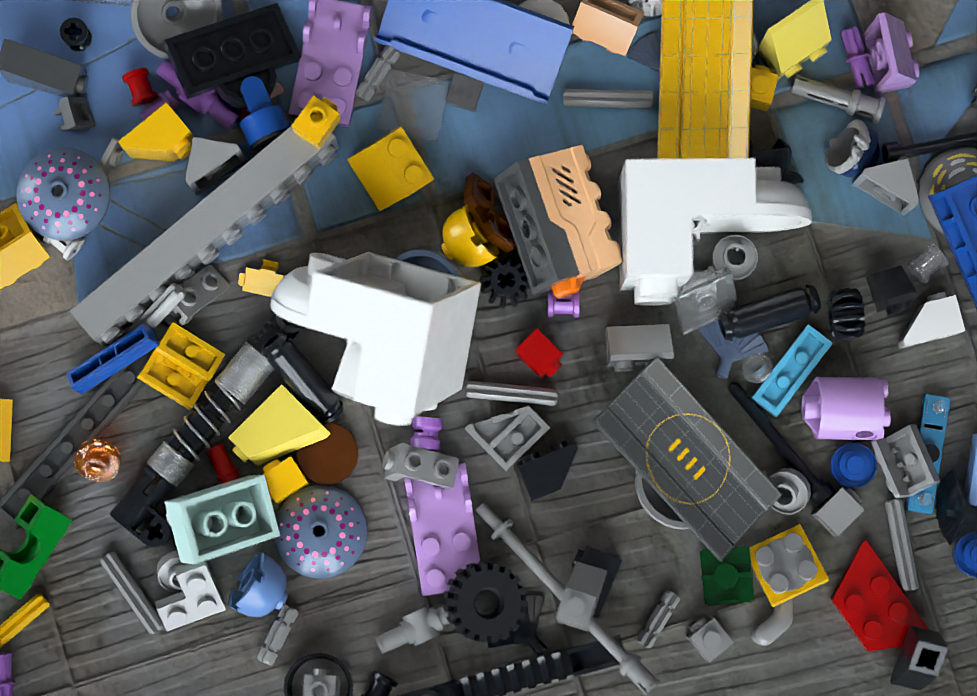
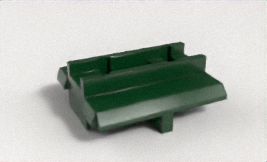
(727, 579)

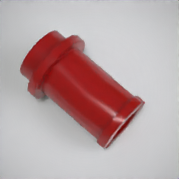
(222, 464)

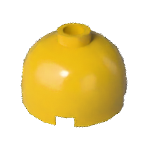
(465, 240)

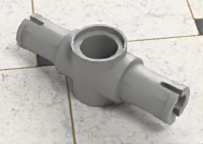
(414, 628)

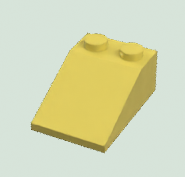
(796, 39)

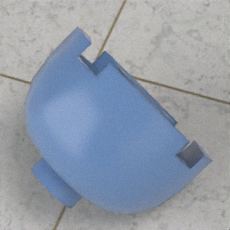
(260, 587)

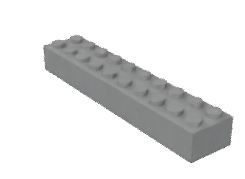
(201, 234)

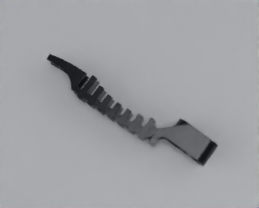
(528, 673)

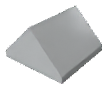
(210, 162)
(890, 184)

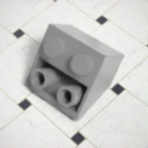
(637, 346)

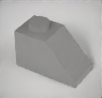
(581, 596)

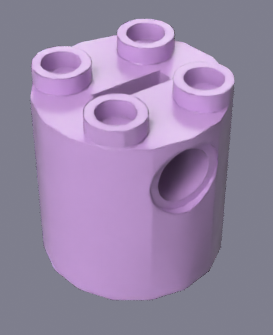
(846, 408)

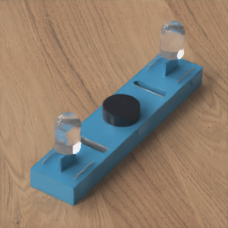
(933, 413)

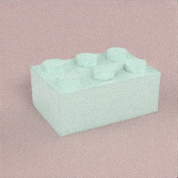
(222, 519)

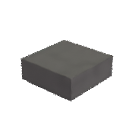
(464, 92)

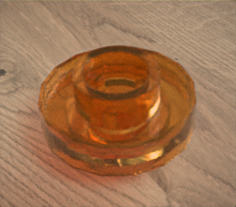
(97, 460)

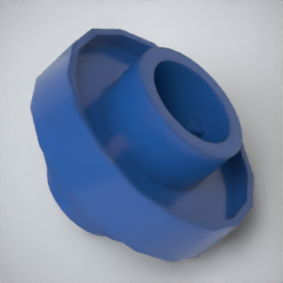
(853, 465)
(966, 554)

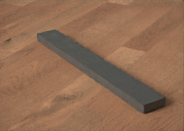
(84, 426)

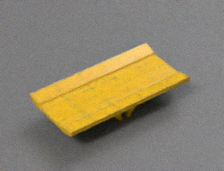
(705, 79)

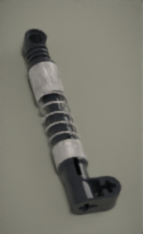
(238, 381)

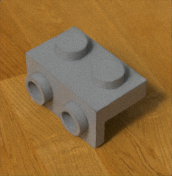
(905, 462)

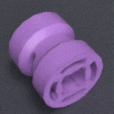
(426, 433)

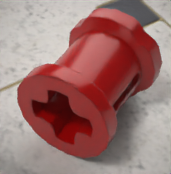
(140, 87)

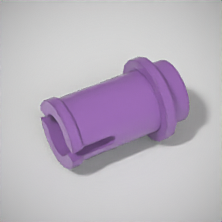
(166, 97)

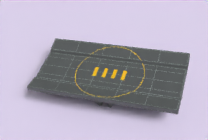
(687, 457)

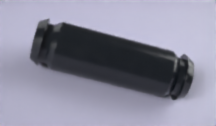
(769, 312)
(302, 378)

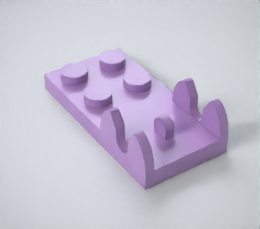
(332, 55)
(442, 530)

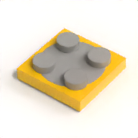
(786, 565)

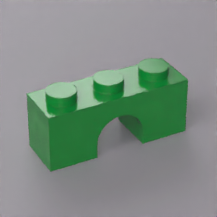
(44, 529)

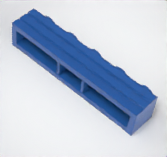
(113, 358)

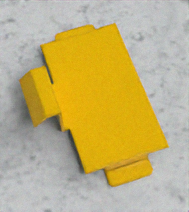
(261, 281)

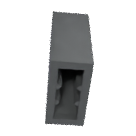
(41, 70)

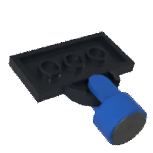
(240, 64)

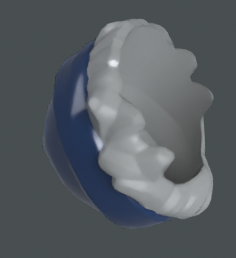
(853, 150)

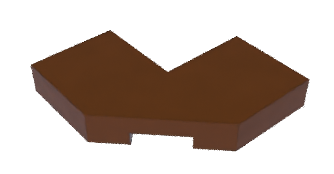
(479, 199)

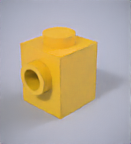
(762, 87)
(317, 121)
(284, 478)

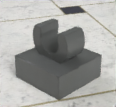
(75, 114)

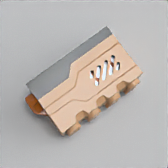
(557, 221)

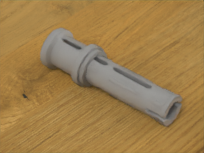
(852, 102)

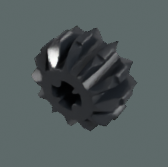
(505, 271)
(846, 314)

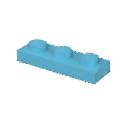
(792, 370)

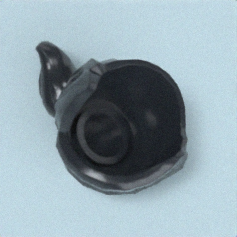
(777, 156)

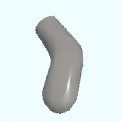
(775, 624)

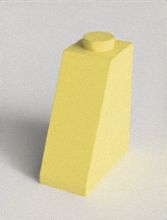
(276, 429)

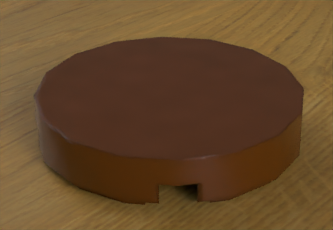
(331, 458)

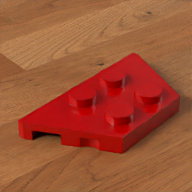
(874, 603)

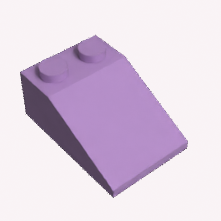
(890, 54)

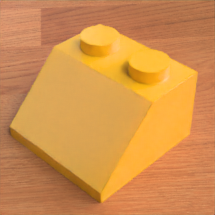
(159, 137)
(390, 168)
(19, 246)

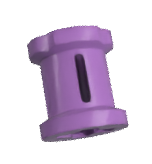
(563, 305)

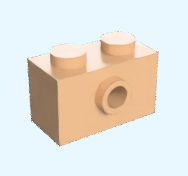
(607, 24)

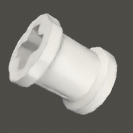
(68, 248)

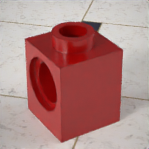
(539, 354)

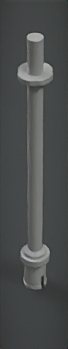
(629, 663)

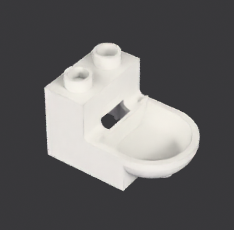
(673, 198)
(403, 315)

